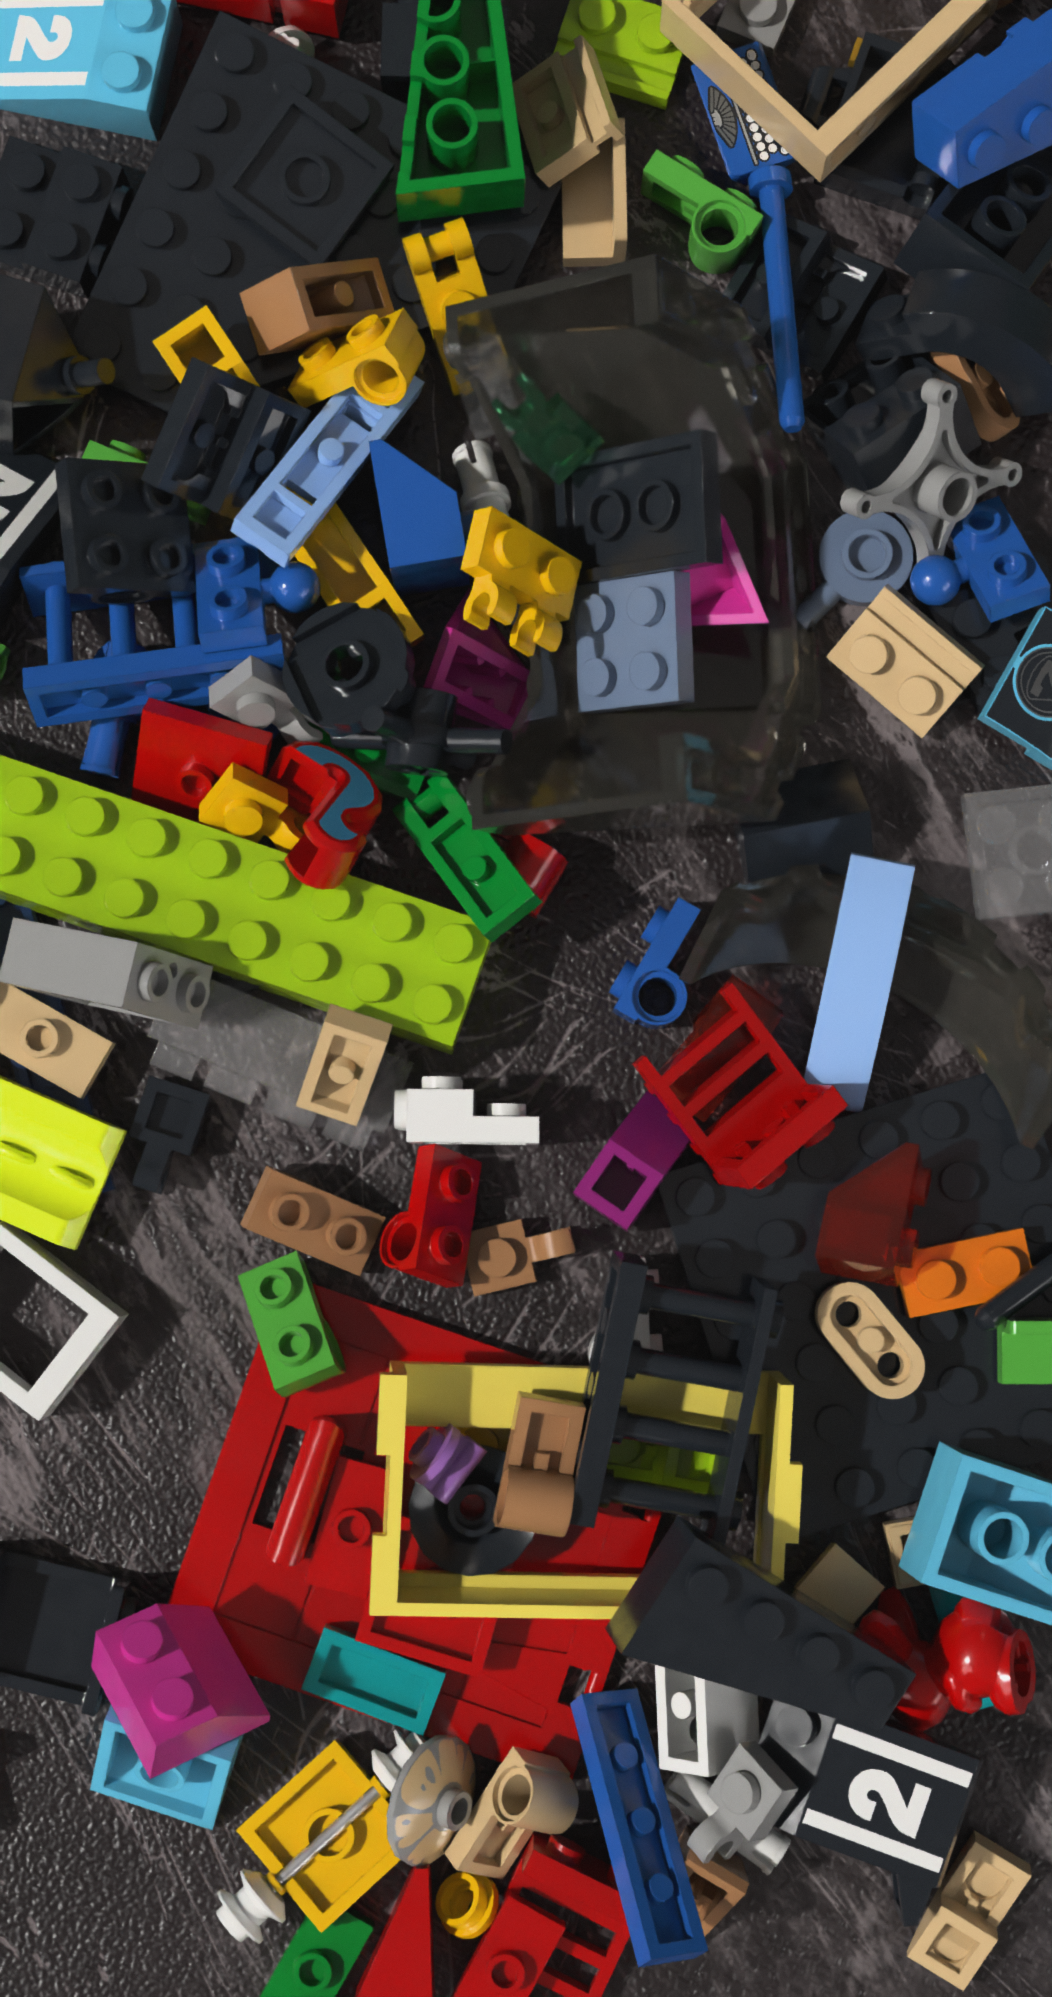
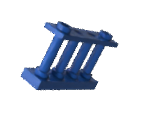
(123, 682)

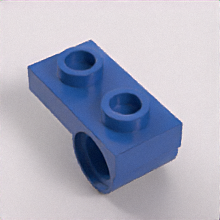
(665, 935)

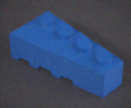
(989, 107)

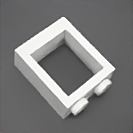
(83, 1346)

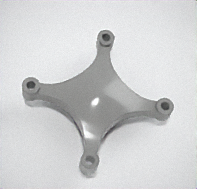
(934, 480)

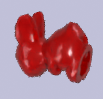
(968, 1659)

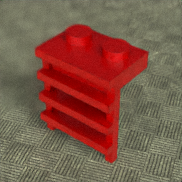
(763, 1128)
(584, 1885)

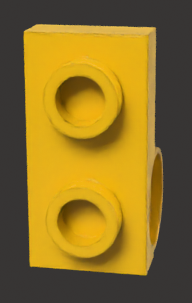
(373, 358)

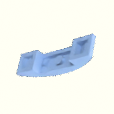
(859, 976)

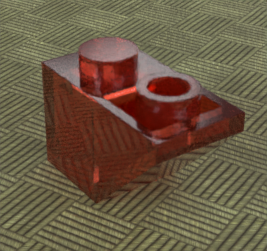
(870, 1219)

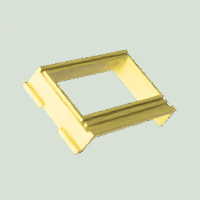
(486, 1398)

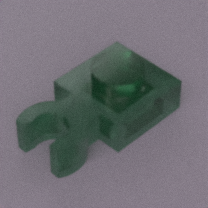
(549, 432)

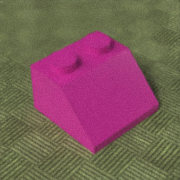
(175, 1684)

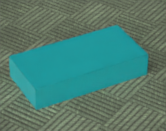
(374, 1680)

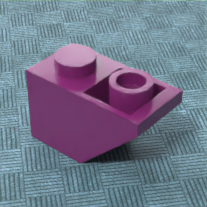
(633, 1163)

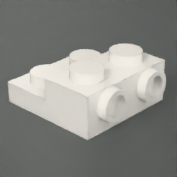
(447, 1115)

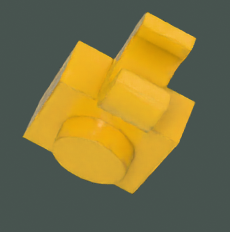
(252, 807)

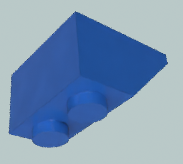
(420, 524)

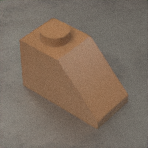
(314, 303)

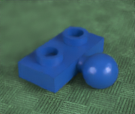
(988, 557)
(234, 595)

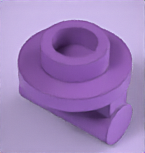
(444, 1460)

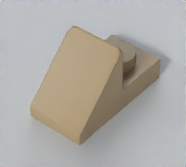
(344, 1064)

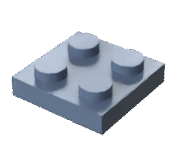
(634, 642)

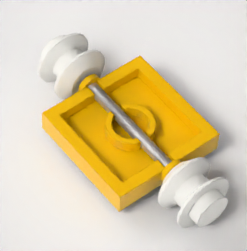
(318, 1840)

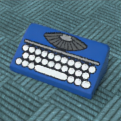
(739, 138)

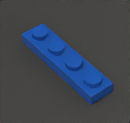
(638, 1828)

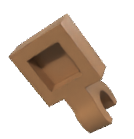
(504, 1255)

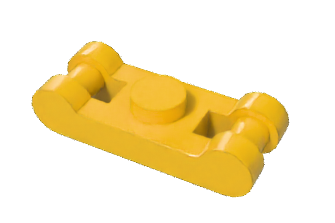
(449, 288)

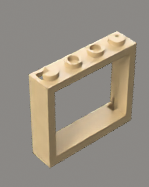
(841, 134)

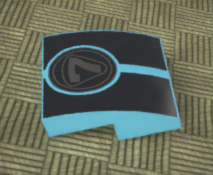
(1023, 696)

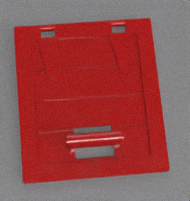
(258, 1572)

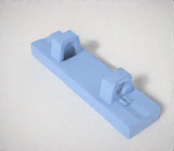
(318, 470)

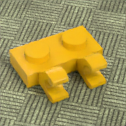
(520, 568)

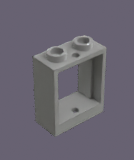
(106, 973)

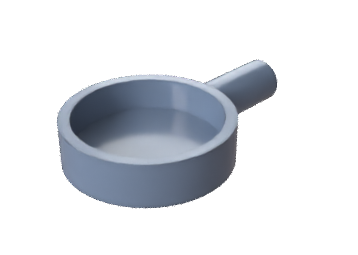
(857, 562)

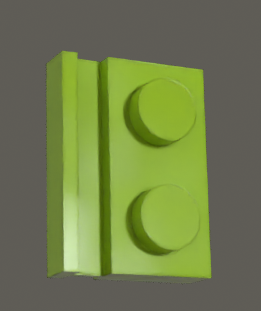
(628, 46)

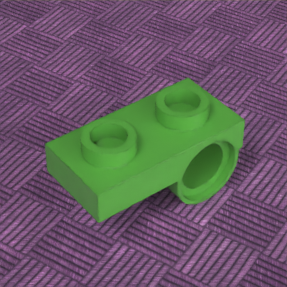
(683, 191)
(290, 1325)

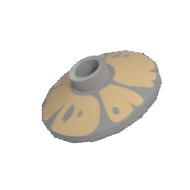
(431, 1800)

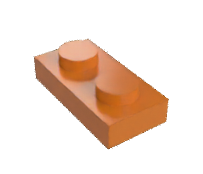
(963, 1272)

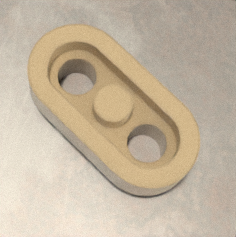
(868, 1339)

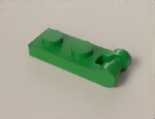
(467, 859)

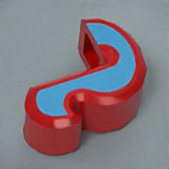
(341, 808)

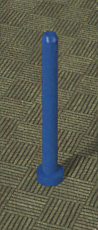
(770, 187)

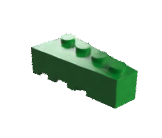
(460, 115)

